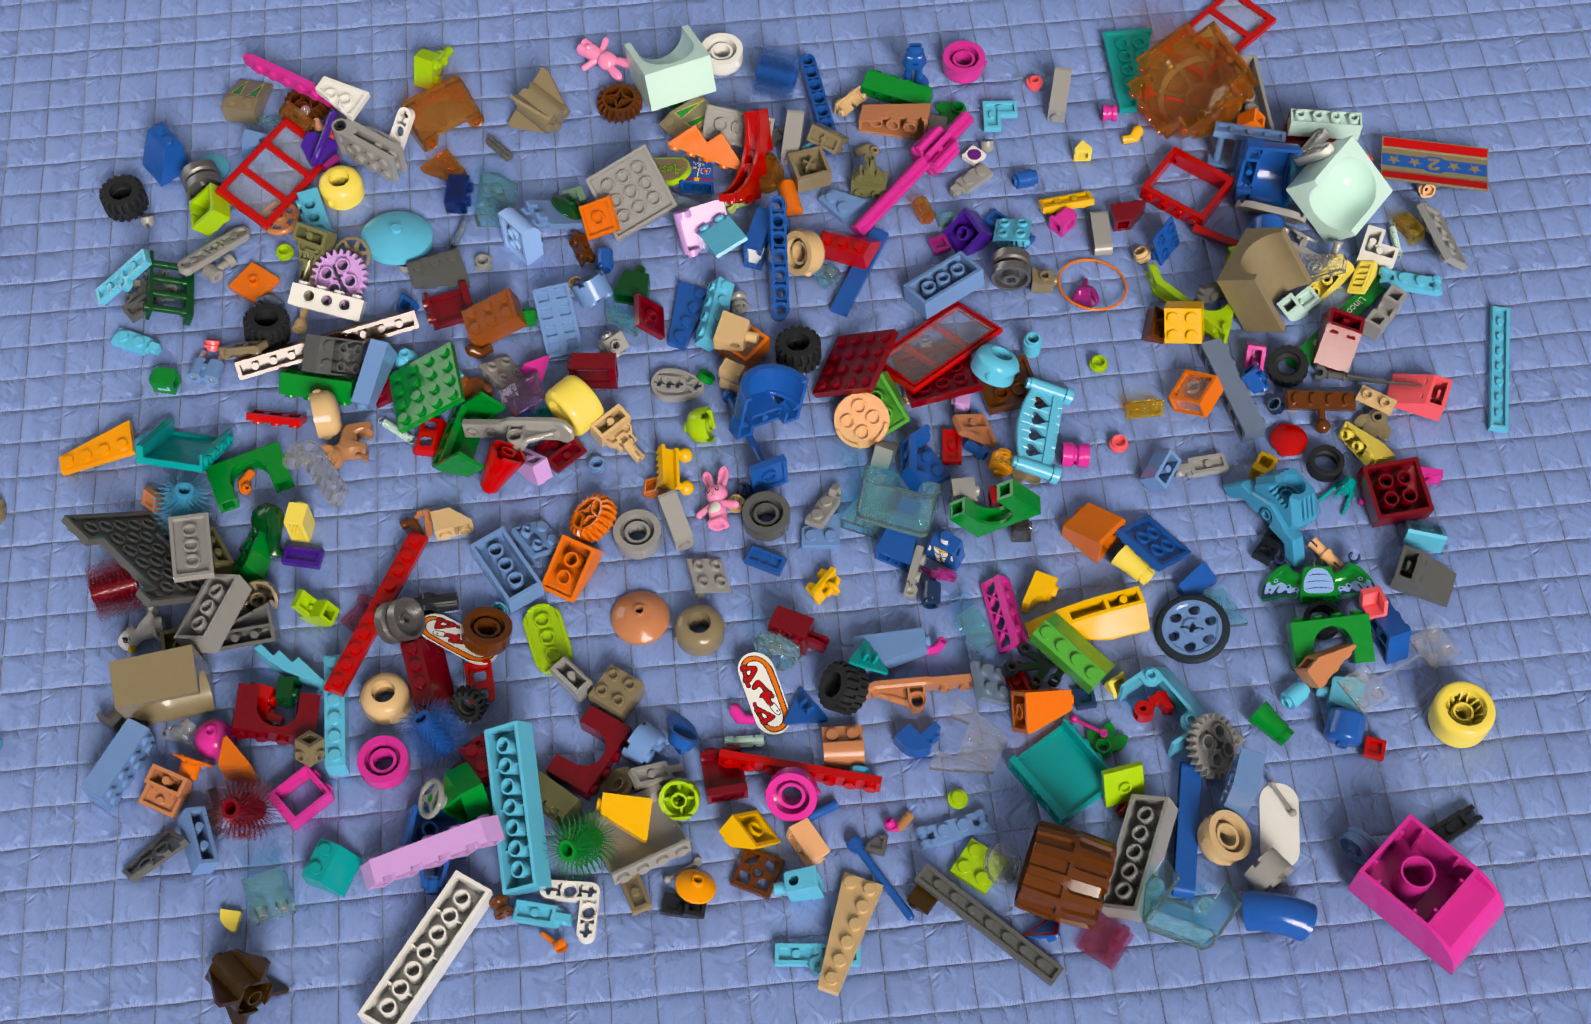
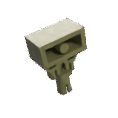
(868, 181)
(312, 244)

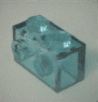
(975, 629)

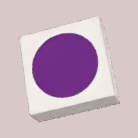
(974, 156)

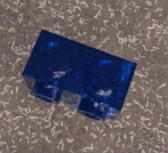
(458, 193)

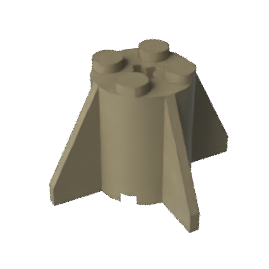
(539, 106)

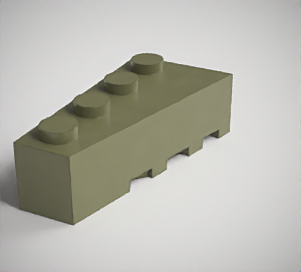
(558, 801)

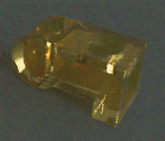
(1410, 228)

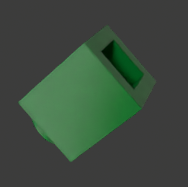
(165, 380)

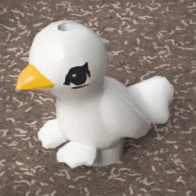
(148, 628)

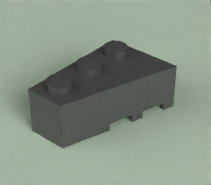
(438, 270)
(253, 628)

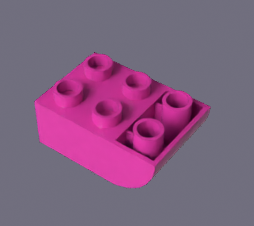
(1429, 893)

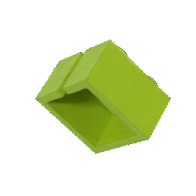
(208, 211)

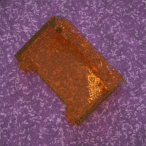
(442, 110)

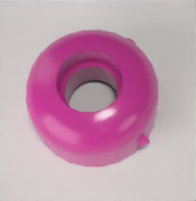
(963, 53)
(379, 749)
(790, 808)

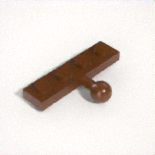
(1320, 402)

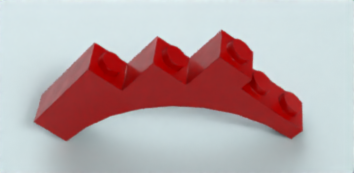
(753, 163)

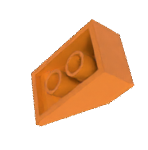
(571, 568)

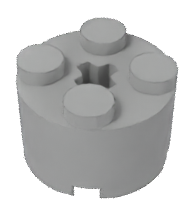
(1269, 871)

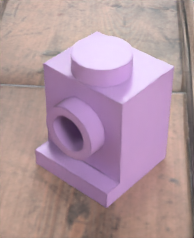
(961, 404)

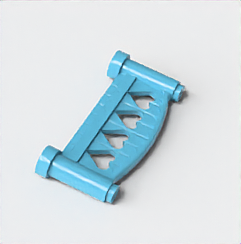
(1055, 397)

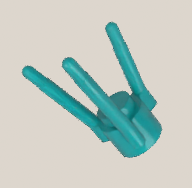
(1344, 487)

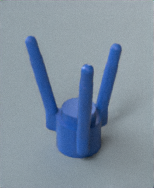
(434, 884)

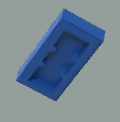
(765, 560)

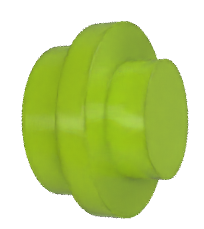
(284, 252)
(1098, 364)
(957, 799)

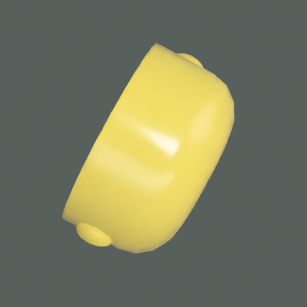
(343, 196)

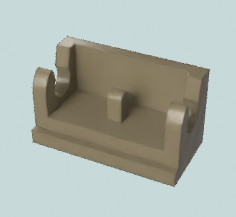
(827, 138)

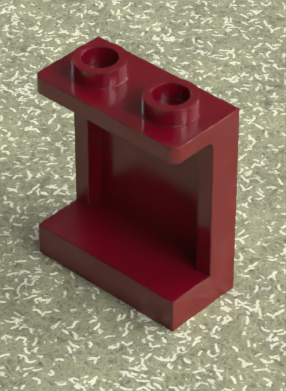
(447, 307)
(721, 782)

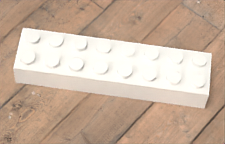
(427, 952)

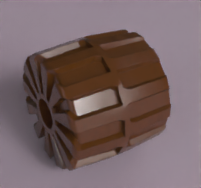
(1065, 875)

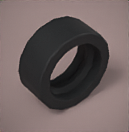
(1327, 451)
(1325, 607)

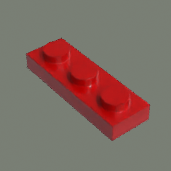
(276, 418)

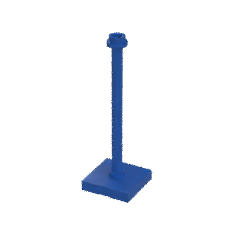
(765, 473)

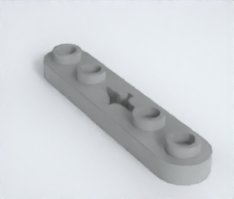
(213, 250)

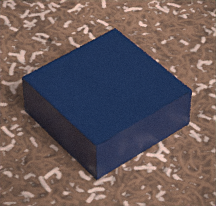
(1084, 700)

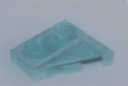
(1231, 609)

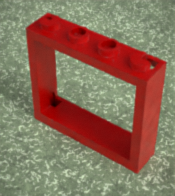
(1197, 168)

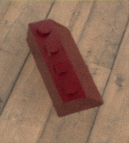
(427, 673)

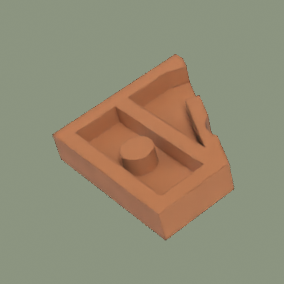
(975, 428)

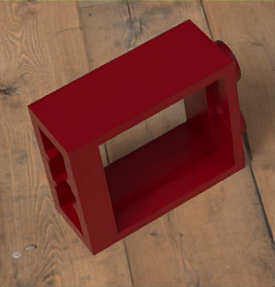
(595, 361)

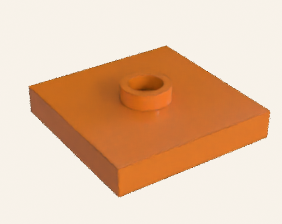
(599, 218)
(253, 283)

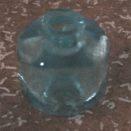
(827, 276)

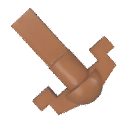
(427, 520)

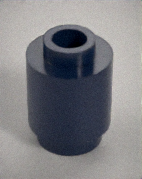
(931, 594)

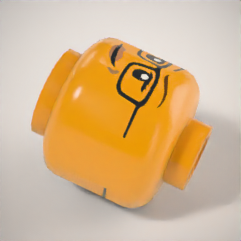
(1000, 462)

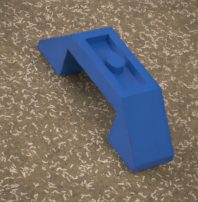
(908, 458)

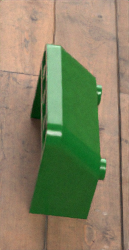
(457, 451)

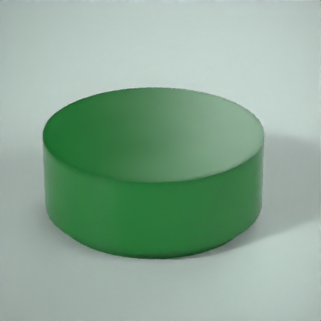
(705, 377)

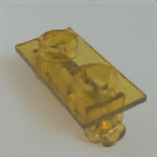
(1144, 409)

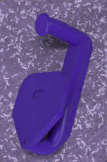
(319, 147)

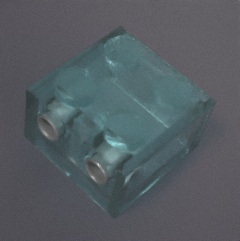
(269, 895)

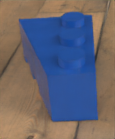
(1392, 635)

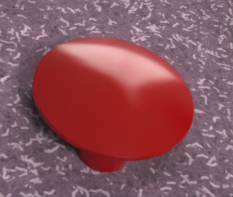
(1288, 440)

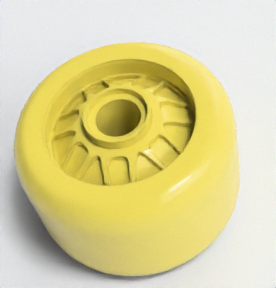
(575, 403)
(1461, 714)

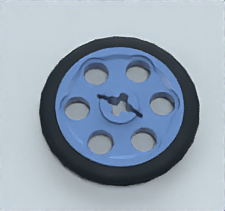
(1203, 651)

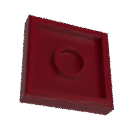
(649, 316)

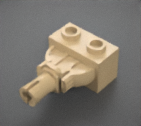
(616, 432)

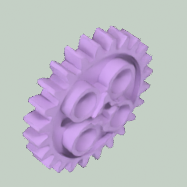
(354, 270)

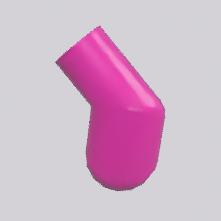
(937, 646)
(739, 716)

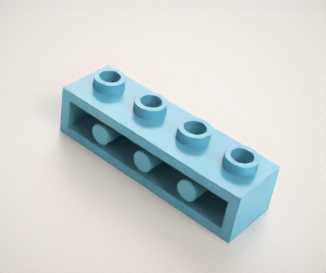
(717, 299)

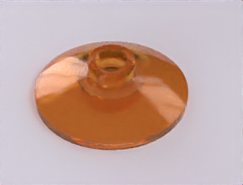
(774, 170)

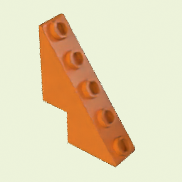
(716, 149)

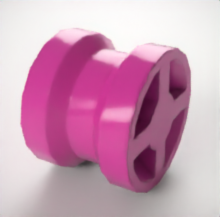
(1109, 112)

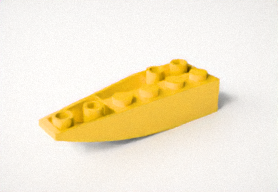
(1103, 616)

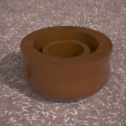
(486, 621)

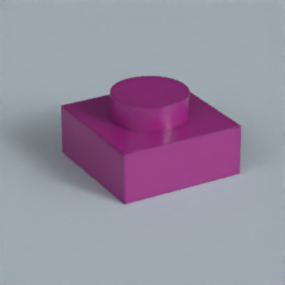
(333, 161)
(939, 244)

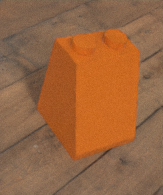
(1093, 530)
(1039, 707)

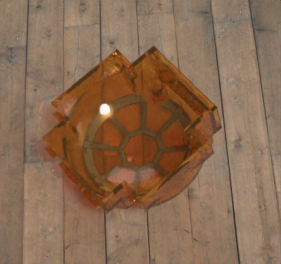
(1192, 82)

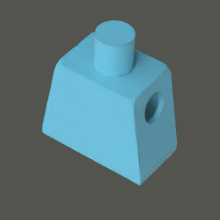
(1335, 695)
(801, 884)

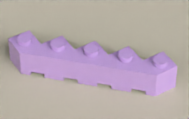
(432, 851)

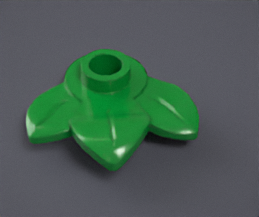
(950, 110)
(1112, 742)

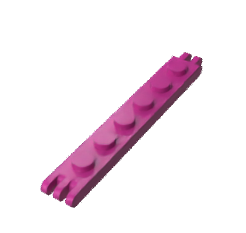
(284, 77)

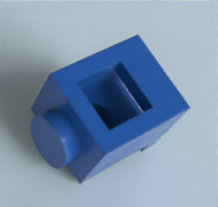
(1255, 378)

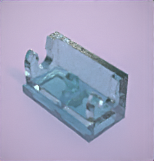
(622, 319)

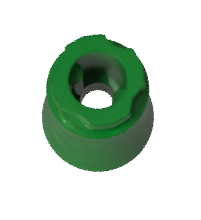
(1271, 724)

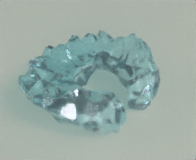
(772, 643)

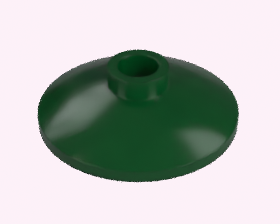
(566, 206)

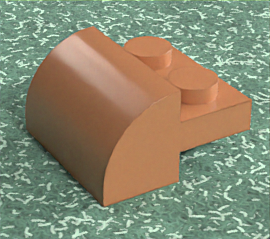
(843, 746)
(165, 791)

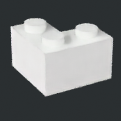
(1374, 250)

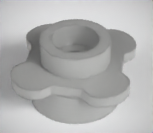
(480, 259)

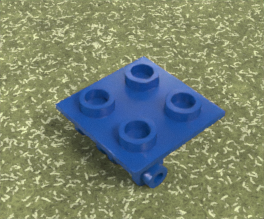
(1165, 241)

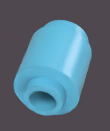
(1032, 345)
(1294, 695)

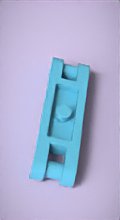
(1411, 282)

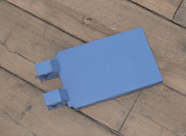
(549, 216)

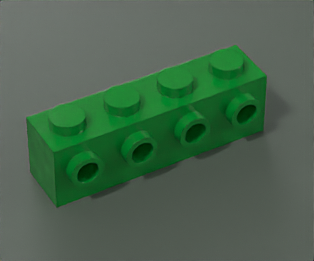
(895, 90)
(301, 383)

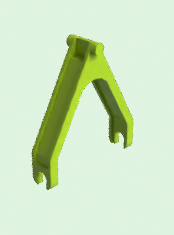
(1216, 322)

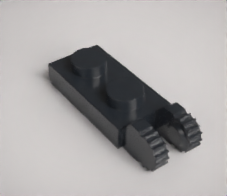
(1456, 824)

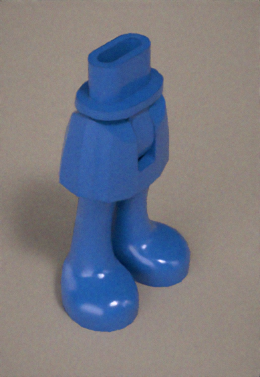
(914, 60)

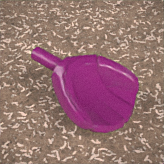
(1086, 295)
(941, 573)

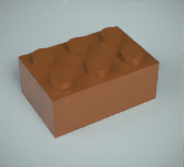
(494, 318)

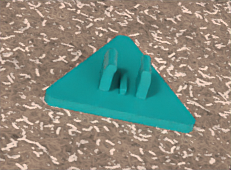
(868, 659)

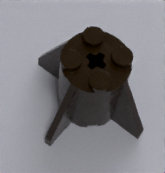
(241, 983)

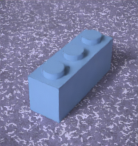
(197, 831)

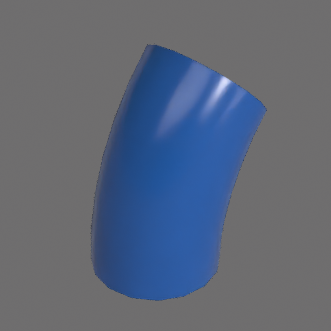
(1278, 914)

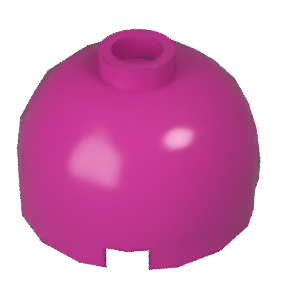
(209, 738)

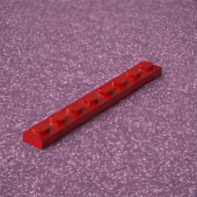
(826, 775)

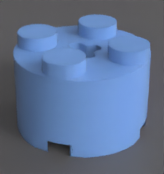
(591, 289)
(644, 744)

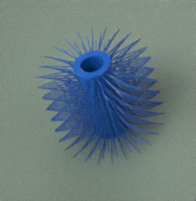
(776, 75)
(432, 733)

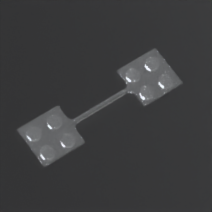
(1367, 689)

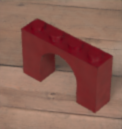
(248, 724)
(587, 779)

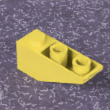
(1329, 285)
(1364, 446)

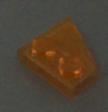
(443, 165)

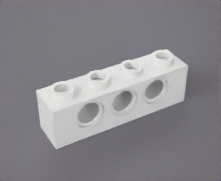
(353, 313)

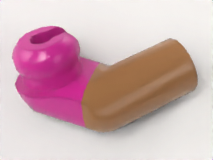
(898, 825)

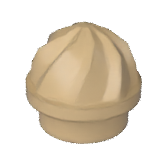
(1142, 255)

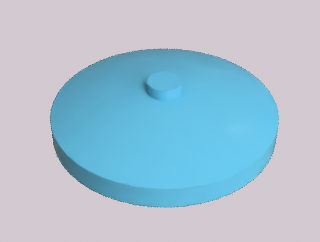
(397, 237)

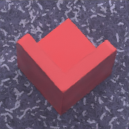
(1373, 602)

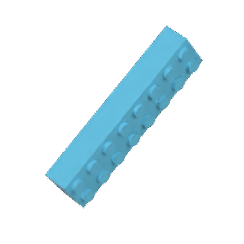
(519, 808)

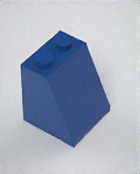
(163, 154)

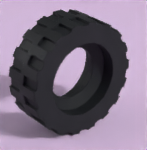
(1287, 352)

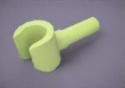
(731, 208)

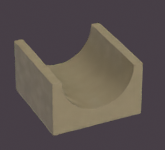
(1259, 274)

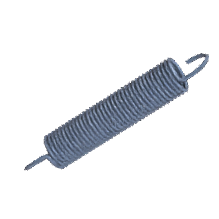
(459, 233)

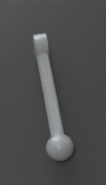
(1292, 812)
(697, 862)

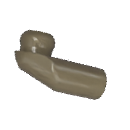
(866, 148)

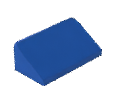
(1197, 581)

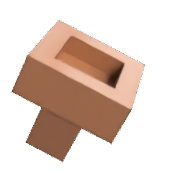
(148, 499)

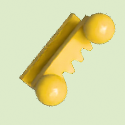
(669, 469)

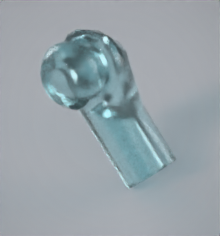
(273, 120)

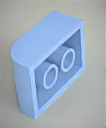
(520, 236)

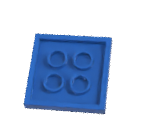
(1153, 543)

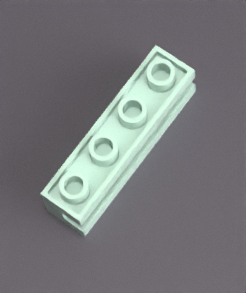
(1338, 124)

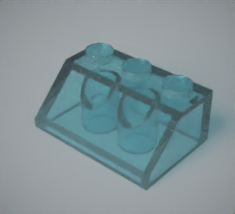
(493, 196)

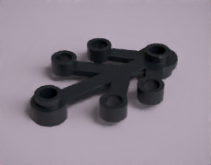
(1040, 664)

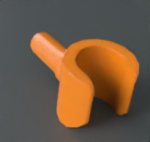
(559, 945)

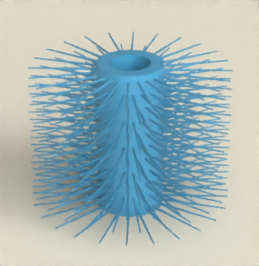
(182, 498)

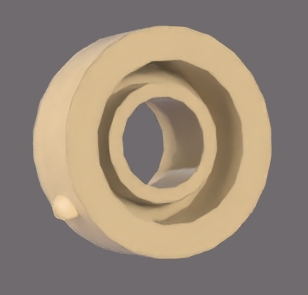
(805, 252)
(325, 413)
(392, 710)
(1224, 837)

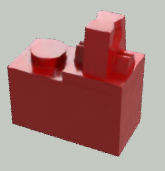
(265, 704)

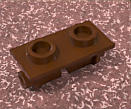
(580, 247)

